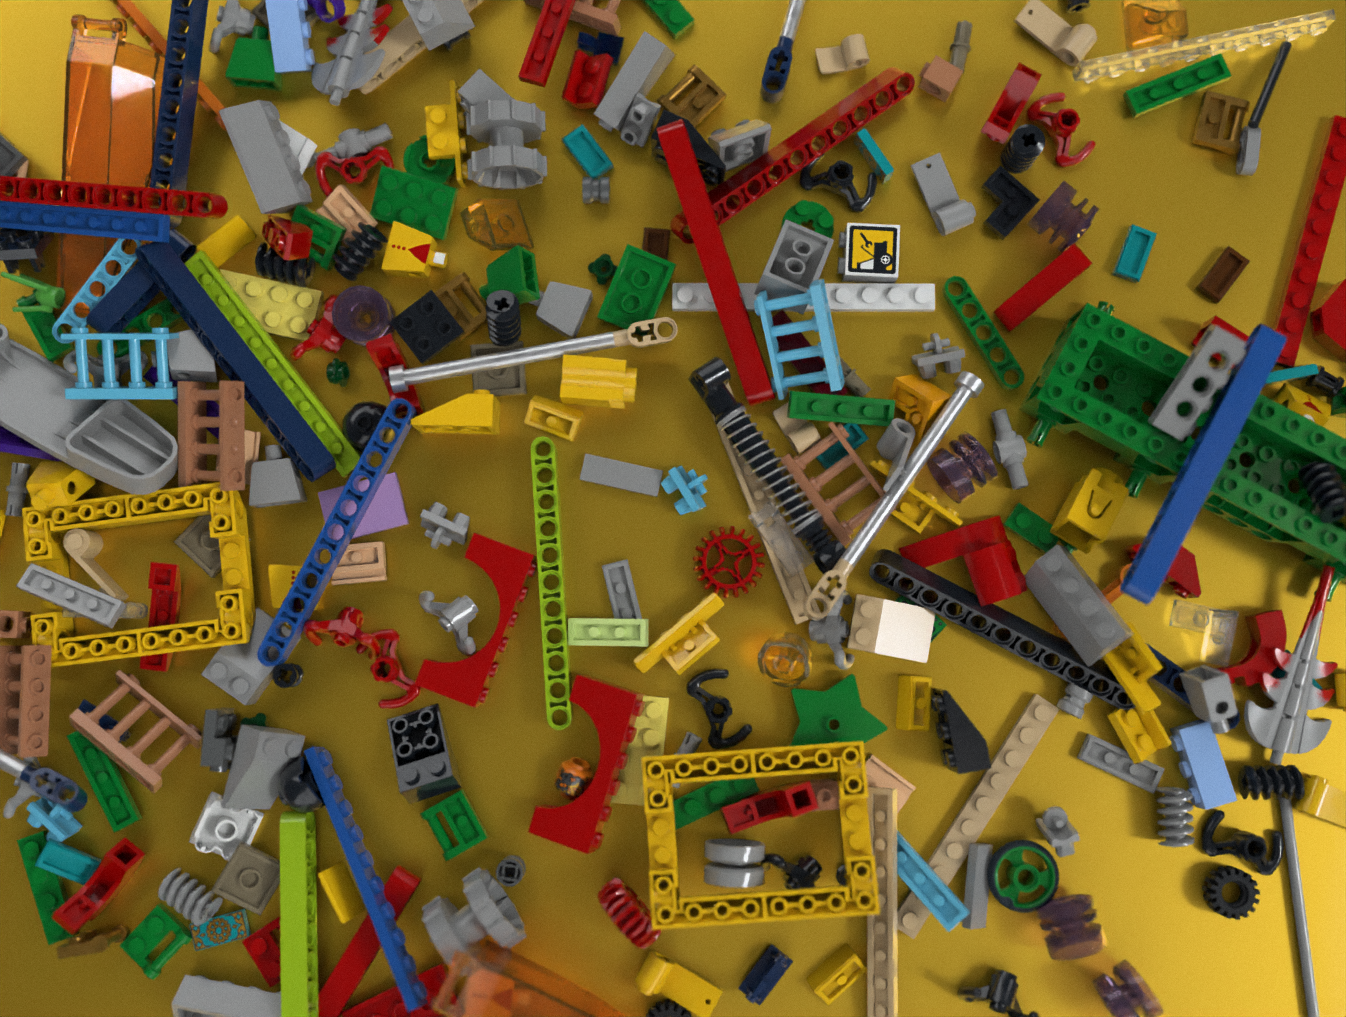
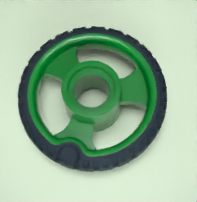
(1009, 895)

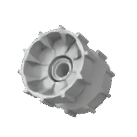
(506, 129)
(487, 913)

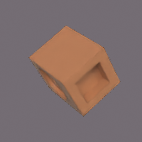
(939, 78)
(21, 624)
(825, 793)

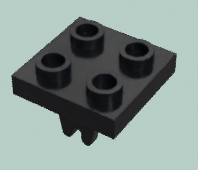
(23, 244)
(427, 327)

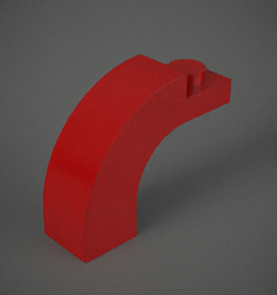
(1011, 103)
(388, 353)
(1265, 631)
(774, 803)
(106, 883)

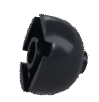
(361, 423)
(299, 787)

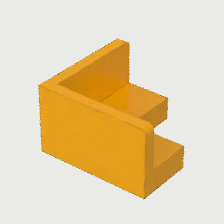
(919, 401)

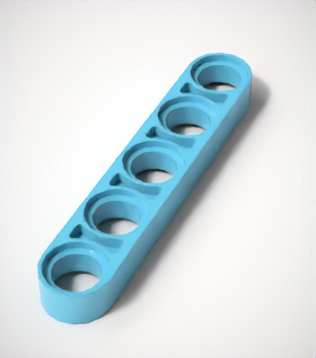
(85, 295)

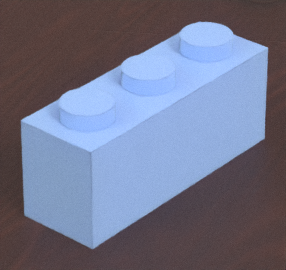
(289, 36)
(1202, 764)

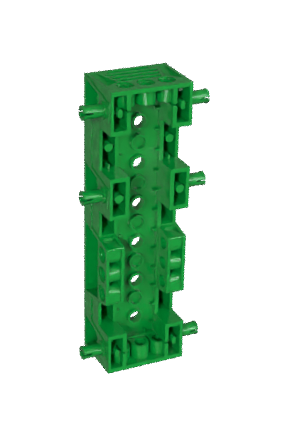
(1142, 371)

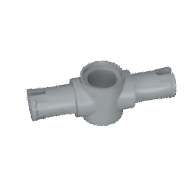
(358, 143)
(1009, 449)

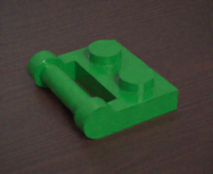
(325, 234)
(461, 820)
(150, 934)

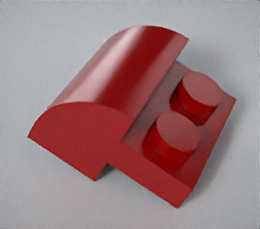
(995, 573)

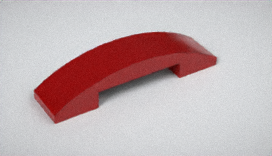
(955, 542)
(164, 608)

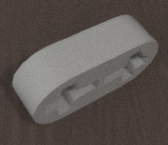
(1249, 151)

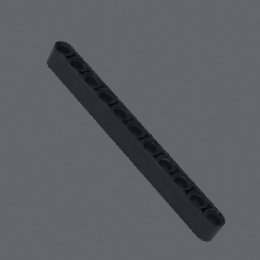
(991, 623)

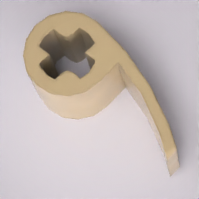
(848, 56)
(799, 432)

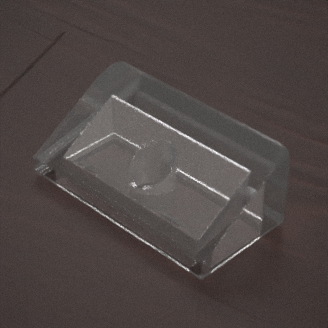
(1219, 637)

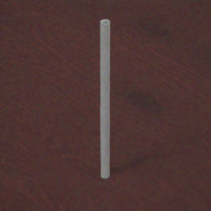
(1299, 908)

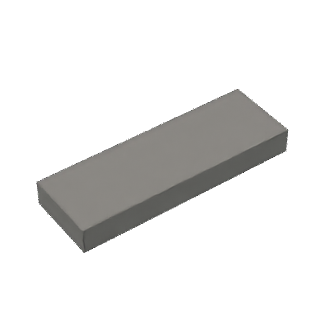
(621, 475)
(621, 590)
(1118, 763)
(977, 885)

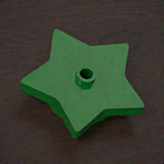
(838, 702)

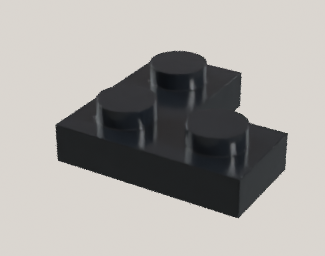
(1014, 202)

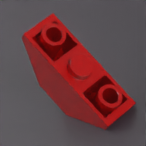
(287, 237)
(1329, 321)
(1181, 574)

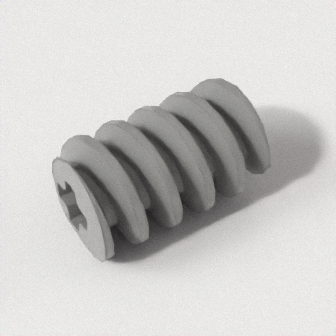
(1175, 817)
(188, 899)

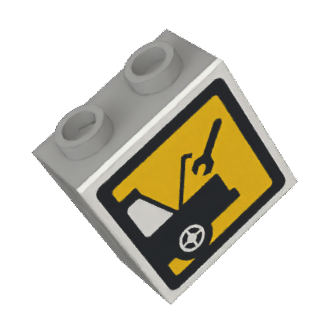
(869, 253)

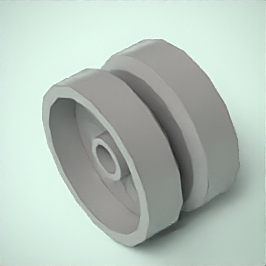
(734, 862)

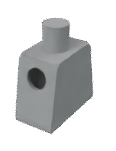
(563, 308)
(189, 359)
(275, 480)
(1210, 696)

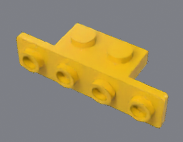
(444, 133)
(916, 507)
(685, 640)
(1133, 665)

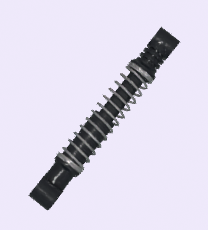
(730, 415)

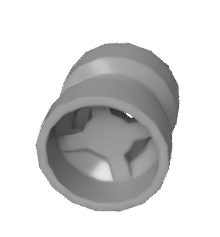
(1074, 700)

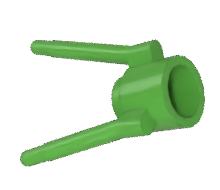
(47, 295)

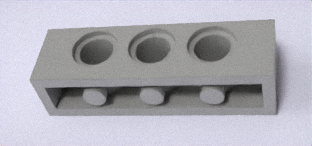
(1197, 366)

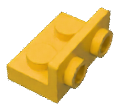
(1139, 732)

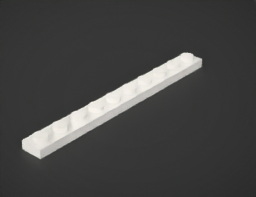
(841, 297)

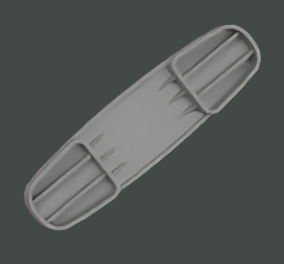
(94, 435)

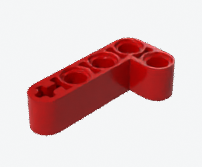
(1042, 287)

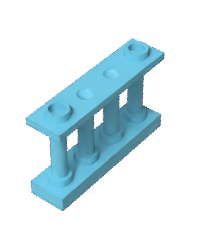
(820, 323)
(110, 387)

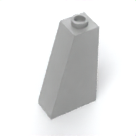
(637, 76)

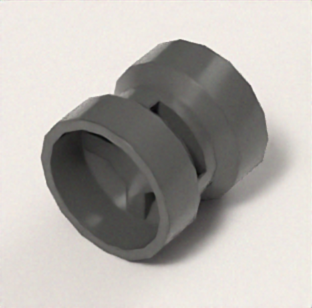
(596, 190)
(511, 865)

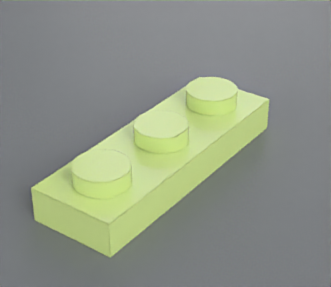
(608, 632)

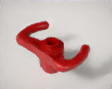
(1060, 128)
(327, 159)
(322, 334)
(343, 631)
(380, 675)

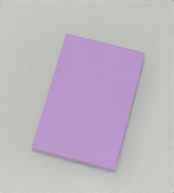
(383, 513)

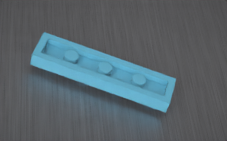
(928, 886)

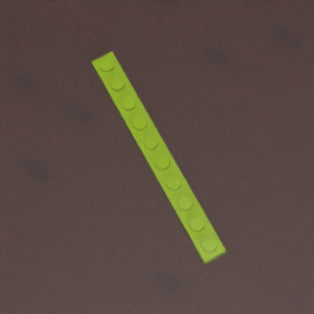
(274, 361)

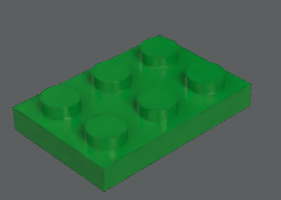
(414, 202)
(636, 289)

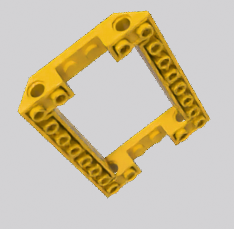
(44, 544)
(853, 899)

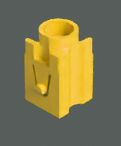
(597, 381)
(1090, 509)

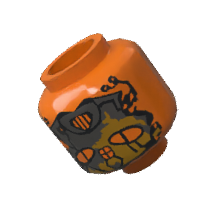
(573, 778)

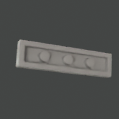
(71, 595)

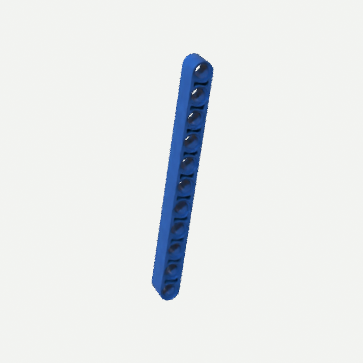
(1202, 465)
(326, 540)

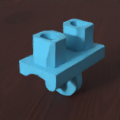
(690, 487)
(56, 819)

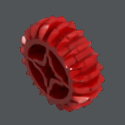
(717, 542)
(628, 913)

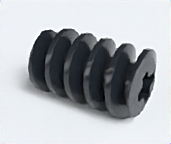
(1022, 149)
(359, 251)
(293, 271)
(503, 318)
(1325, 490)
(1270, 779)

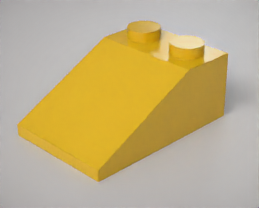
(464, 415)

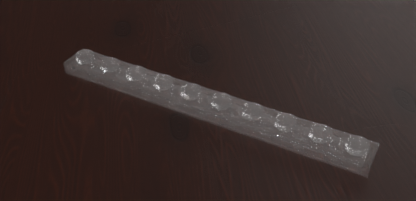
(1210, 44)

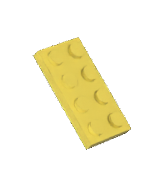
(278, 306)
(647, 743)

